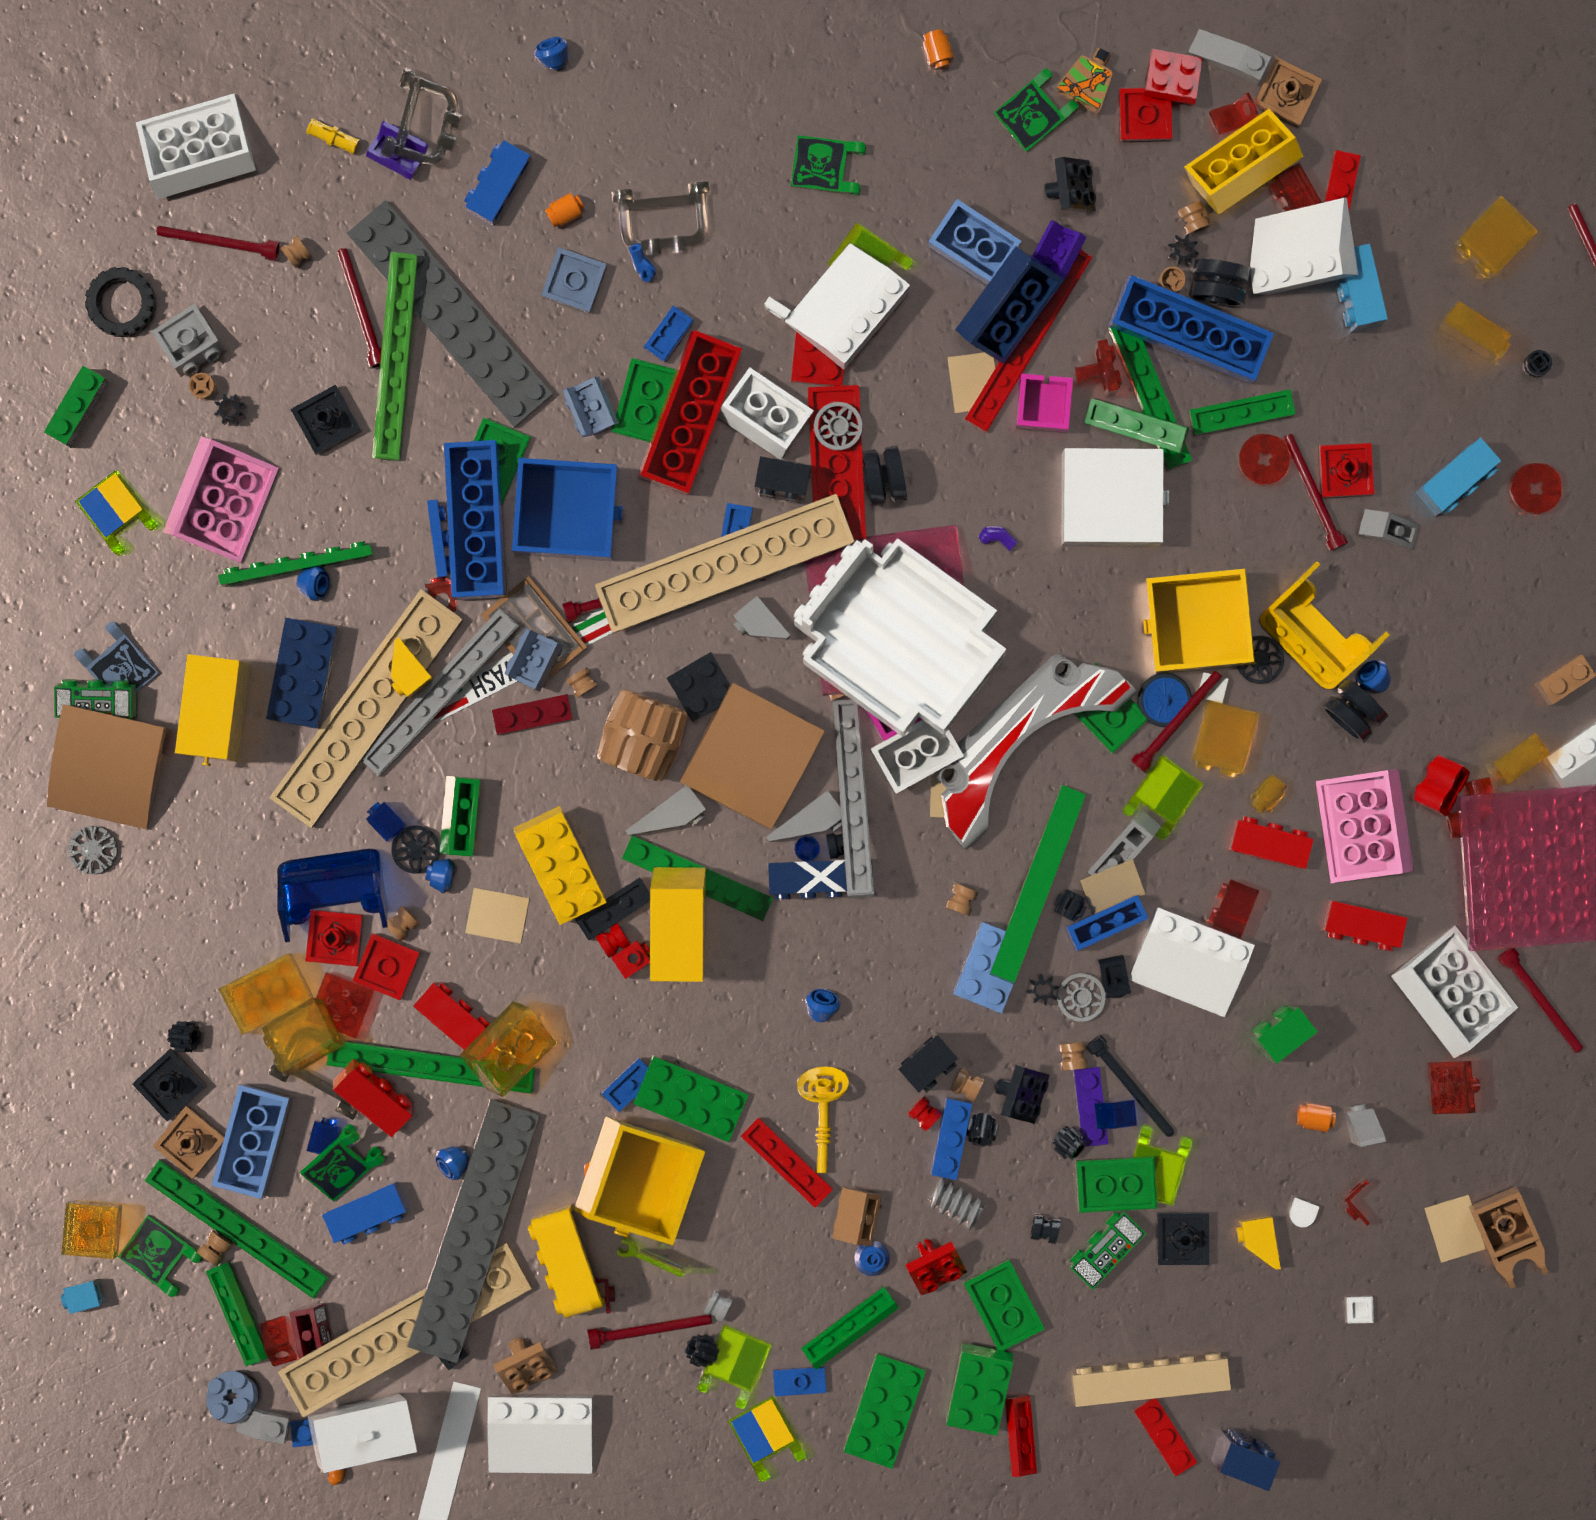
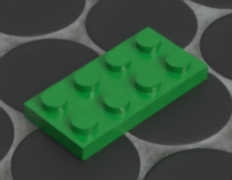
(690, 1099)
(884, 1410)

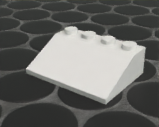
(195, 146)
(1302, 248)
(848, 305)
(1191, 962)
(1454, 992)
(540, 1433)

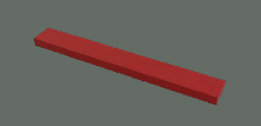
(1007, 374)

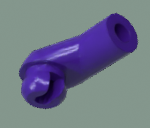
(997, 533)

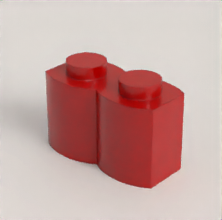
(1441, 785)

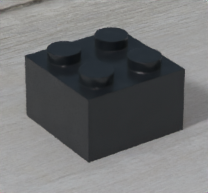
(782, 479)
(700, 687)

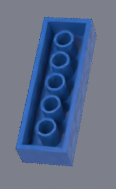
(1190, 329)
(475, 520)

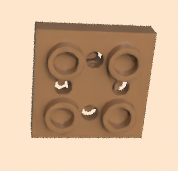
(1291, 82)
(171, 1143)
(525, 1366)

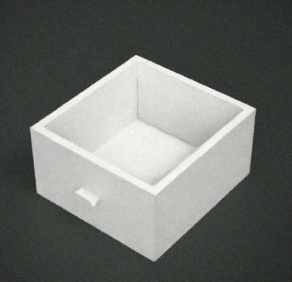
(1112, 497)
(362, 1432)

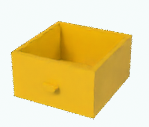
(1200, 621)
(212, 708)
(677, 924)
(639, 1181)

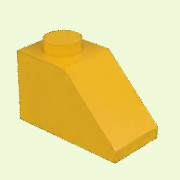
(407, 671)
(1260, 1239)

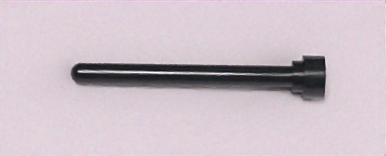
(1099, 1048)

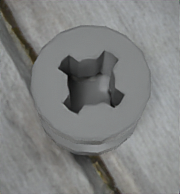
(717, 1306)

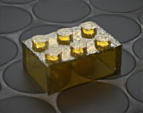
(266, 993)
(508, 1049)

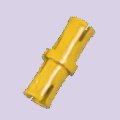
(332, 136)

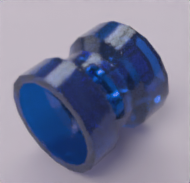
(804, 847)

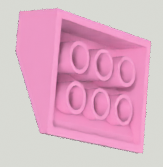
(220, 499)
(1364, 826)

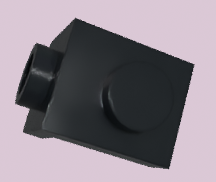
(1114, 976)

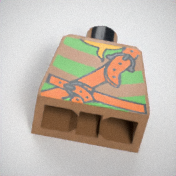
(1087, 81)

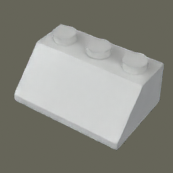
(765, 413)
(915, 755)
(1575, 760)

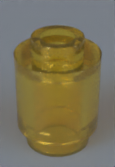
(1268, 794)

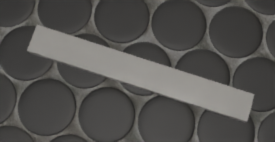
(439, 692)
(853, 799)

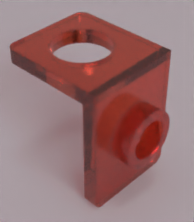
(1233, 115)
(440, 585)
(1351, 1209)
(276, 1340)

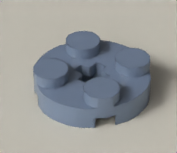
(242, 1405)

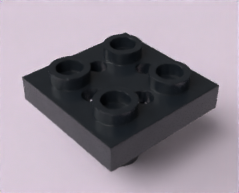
(1073, 185)
(330, 402)
(151, 1085)
(1023, 1094)
(1196, 1252)

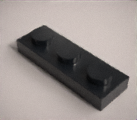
(615, 909)

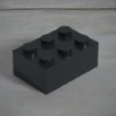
(928, 1063)

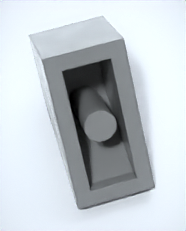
(1388, 528)
(759, 621)
(266, 1426)

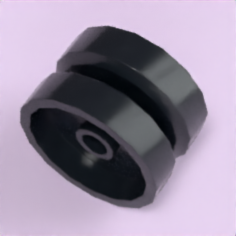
(1219, 282)
(883, 476)
(1355, 708)

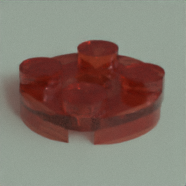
(1278, 462)
(1550, 488)

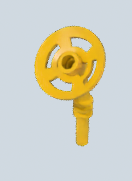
(823, 1097)

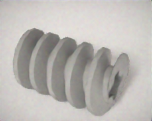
(956, 1203)

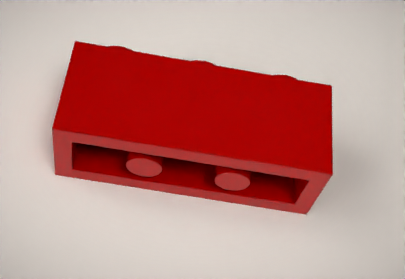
(1271, 843)
(1364, 925)
(450, 1015)
(373, 1097)

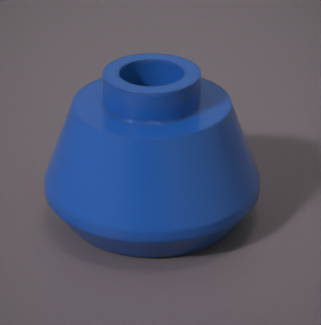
(552, 52)
(313, 583)
(1374, 677)
(440, 875)
(822, 1005)
(452, 1162)
(876, 1251)

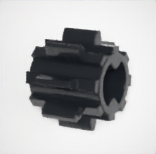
(1176, 252)
(238, 406)
(1070, 905)
(1044, 997)
(184, 1036)
(982, 1129)
(1069, 1143)
(702, 1350)

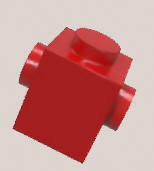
(623, 963)

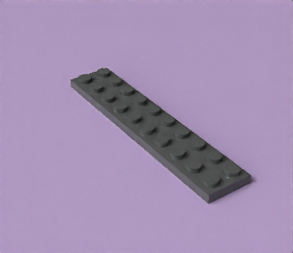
(454, 317)
(473, 1231)

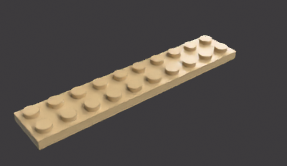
(724, 563)
(362, 712)
(384, 1340)

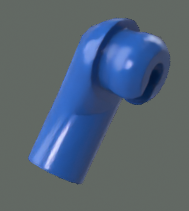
(641, 263)

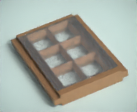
(534, 611)

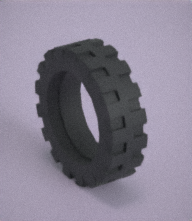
(93, 300)

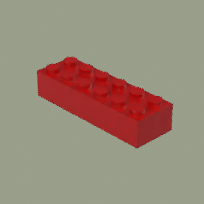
(689, 412)

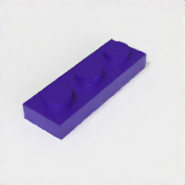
(1088, 1092)

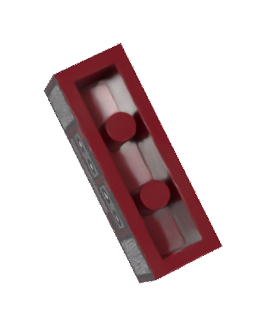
(310, 1328)

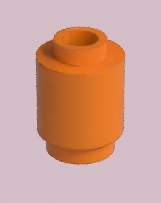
(938, 49)
(564, 210)
(1316, 1117)

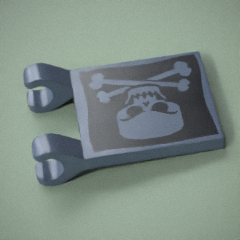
(119, 661)

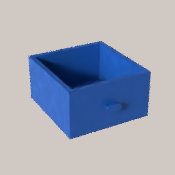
(566, 509)

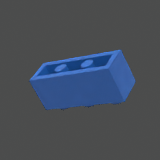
(497, 182)
(1106, 922)
(951, 1138)
(365, 1214)

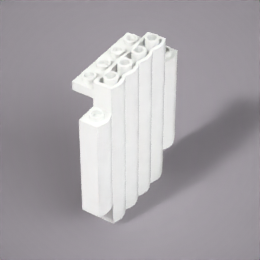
(899, 636)

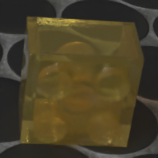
(91, 1229)

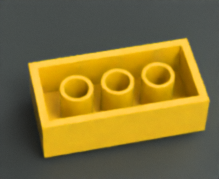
(1243, 161)
(559, 865)

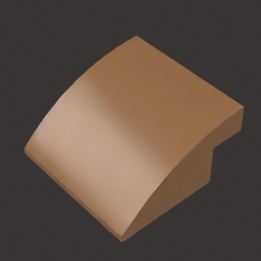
(751, 756)
(105, 766)

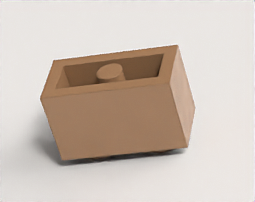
(1565, 680)
(856, 1216)

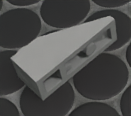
(1230, 56)
(674, 812)
(814, 818)
(1128, 843)
(1364, 1126)

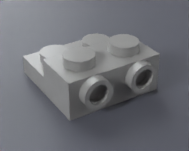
(188, 341)

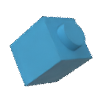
(81, 1296)

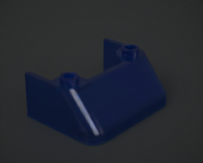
(330, 882)

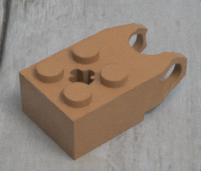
(1509, 1243)

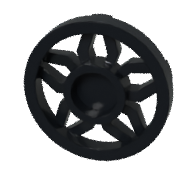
(1262, 661)
(415, 849)

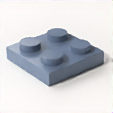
(573, 280)

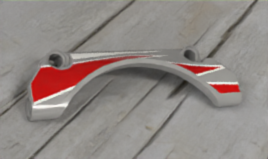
(1028, 708)

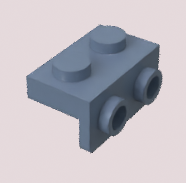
(590, 407)
(532, 659)

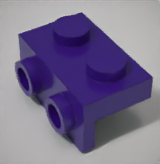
(396, 163)
(1059, 248)

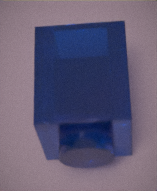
(385, 820)
(1115, 1114)
(323, 1134)

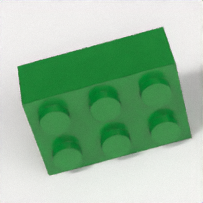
(1283, 1033)
(979, 1389)

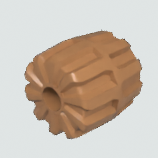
(641, 735)

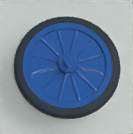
(1163, 698)

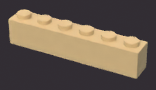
(1150, 1381)

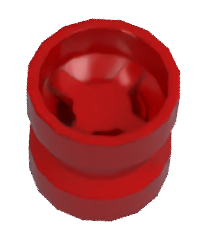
(612, 940)
(924, 1113)

